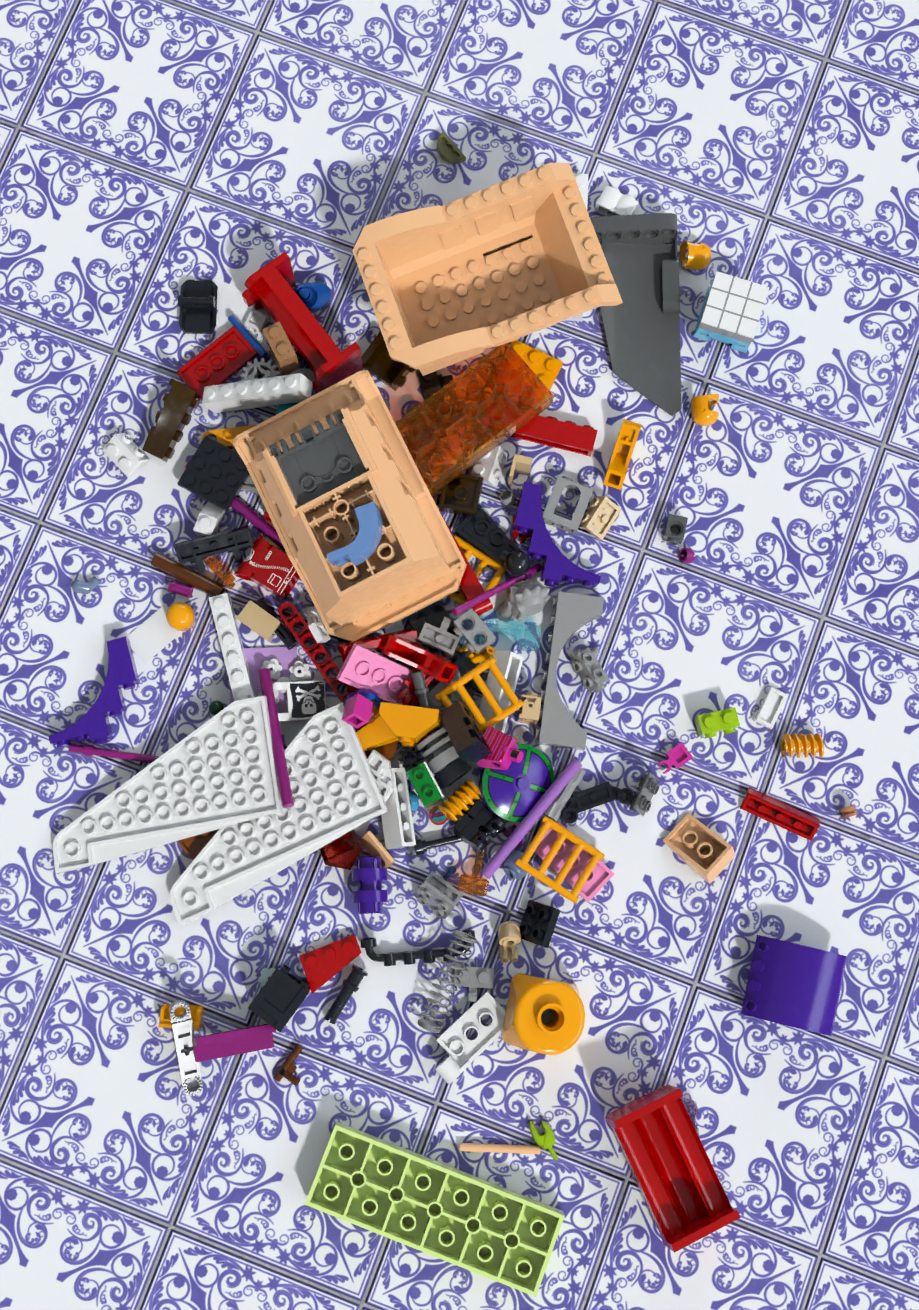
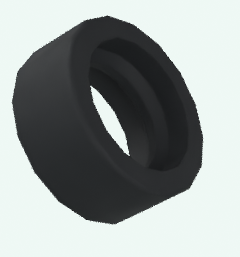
(452, 773)

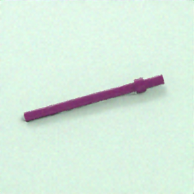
(495, 590)
(90, 750)

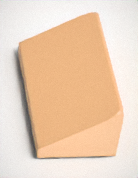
(376, 849)

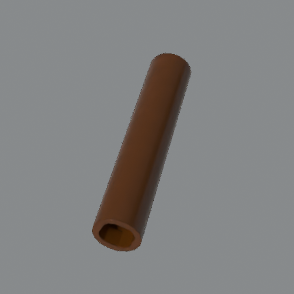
(187, 575)

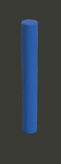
(246, 334)

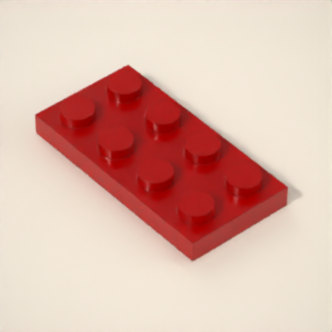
(217, 362)

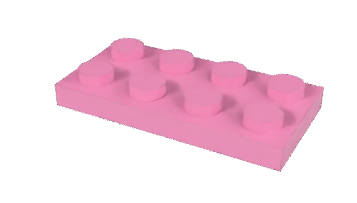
(374, 672)
(598, 878)

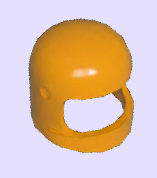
(698, 255)
(701, 409)
(180, 616)

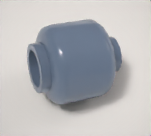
(511, 868)

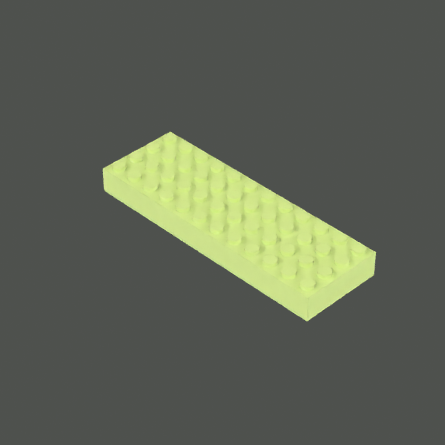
(435, 1208)

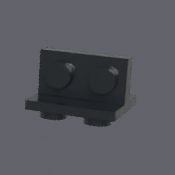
(538, 923)

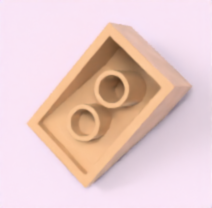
(699, 848)

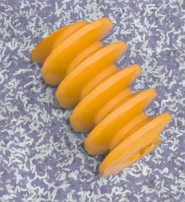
(802, 743)
(459, 800)

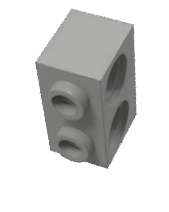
(478, 629)

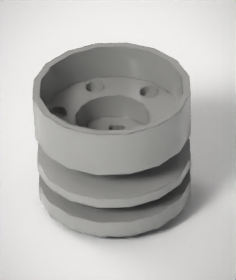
(440, 748)

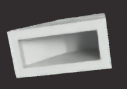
(209, 520)

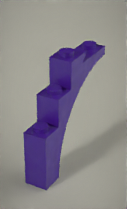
(540, 546)
(95, 723)

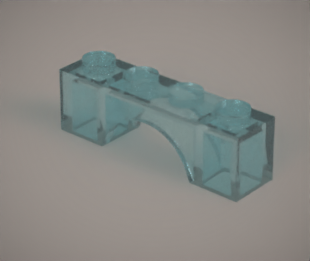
(525, 636)

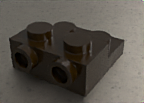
(461, 495)

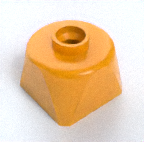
(524, 1008)

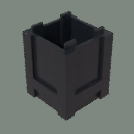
(280, 998)

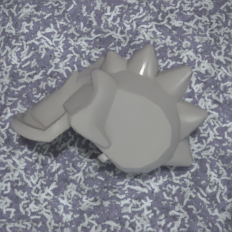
(522, 602)

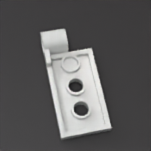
(460, 1048)

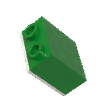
(425, 785)

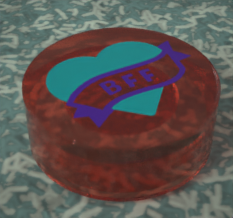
(437, 816)

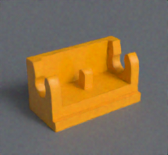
(196, 1014)

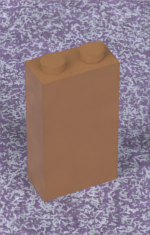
(280, 349)

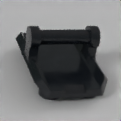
(198, 307)

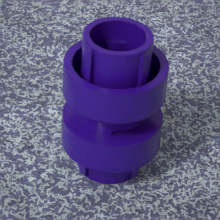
(369, 877)

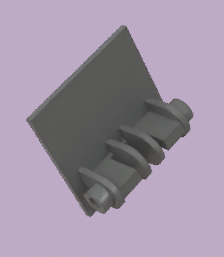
(649, 787)

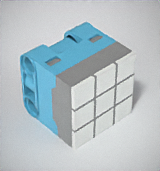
(731, 311)

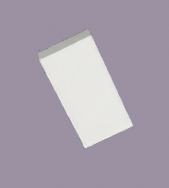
(770, 708)

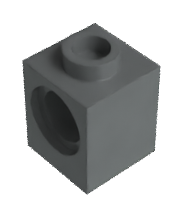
(678, 522)

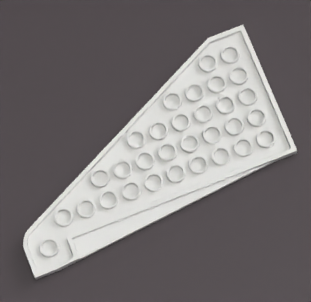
(199, 785)
(330, 796)

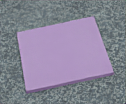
(255, 660)

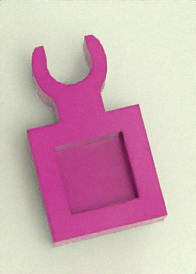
(676, 756)

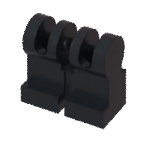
(476, 818)

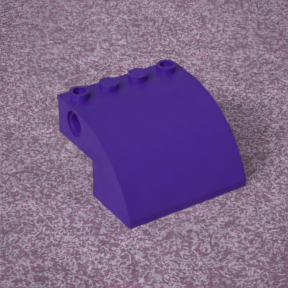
(794, 985)

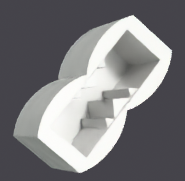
(615, 203)

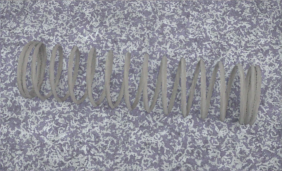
(428, 1025)

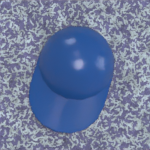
(314, 294)

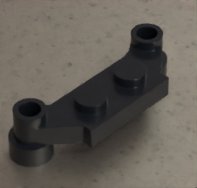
(595, 797)

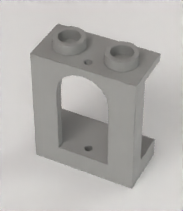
(562, 523)

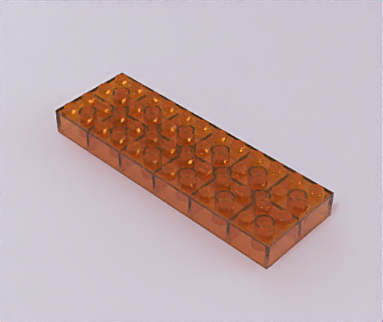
(472, 415)

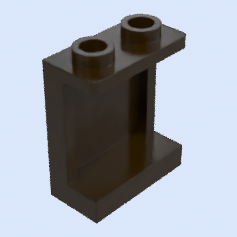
(380, 365)

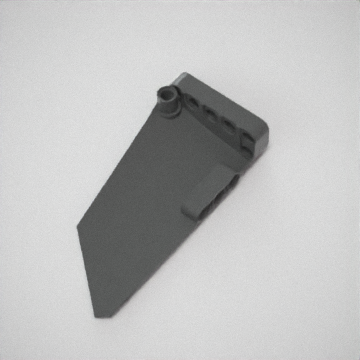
(646, 326)

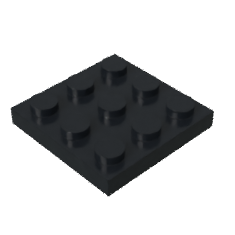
(215, 474)

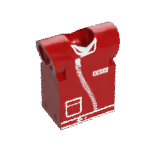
(268, 569)

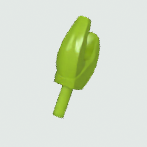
(546, 1140)

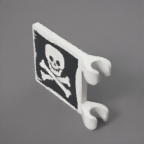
(303, 699)

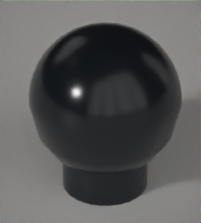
(515, 562)

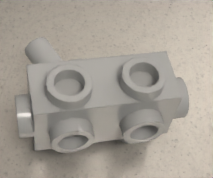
(589, 669)

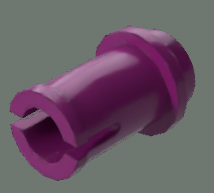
(181, 589)

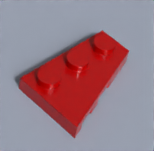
(328, 960)

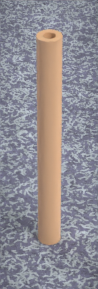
(499, 1148)

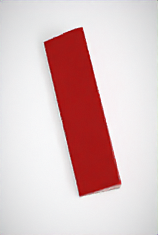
(780, 814)

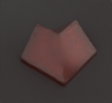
(342, 851)

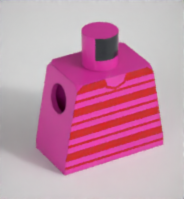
(503, 750)

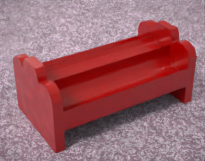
(273, 290)
(671, 1167)

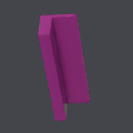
(233, 1042)

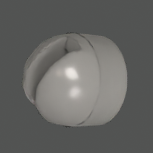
(507, 498)

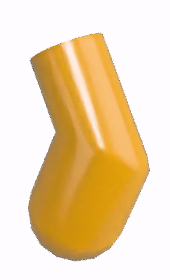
(483, 656)

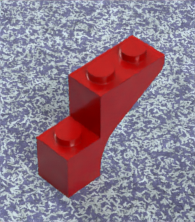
(420, 658)

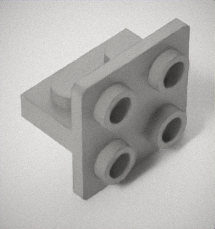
(438, 895)

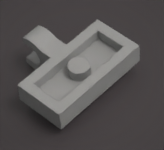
(439, 637)
(475, 978)

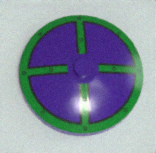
(516, 790)

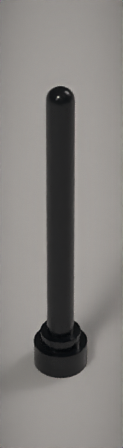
(422, 846)

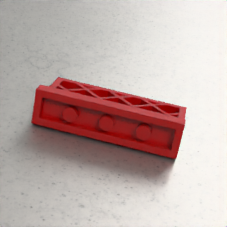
(376, 643)

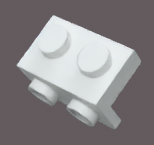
(125, 453)
(491, 466)

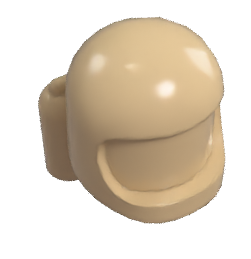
(509, 938)

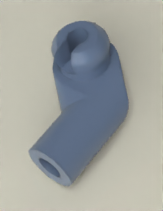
(85, 587)

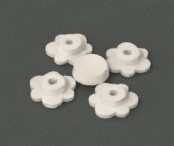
(294, 676)

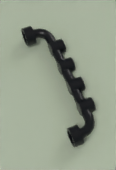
(409, 956)

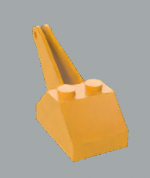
(399, 724)

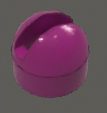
(686, 555)

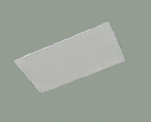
(152, 635)

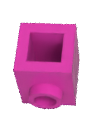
(357, 711)

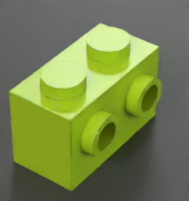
(717, 721)

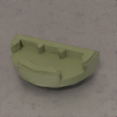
(448, 150)

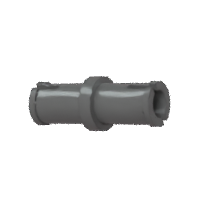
(421, 690)

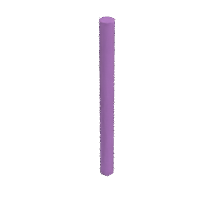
(531, 818)

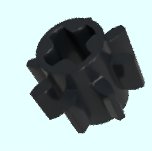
(405, 755)

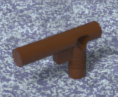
(290, 1067)

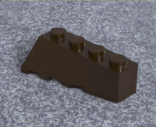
(171, 421)

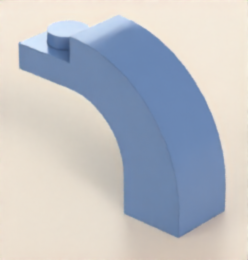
(366, 541)

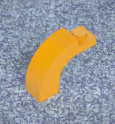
(622, 454)

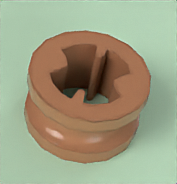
(848, 811)

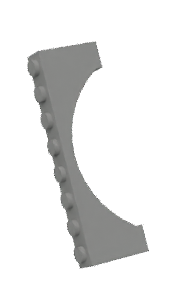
(556, 724)

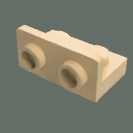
(600, 516)

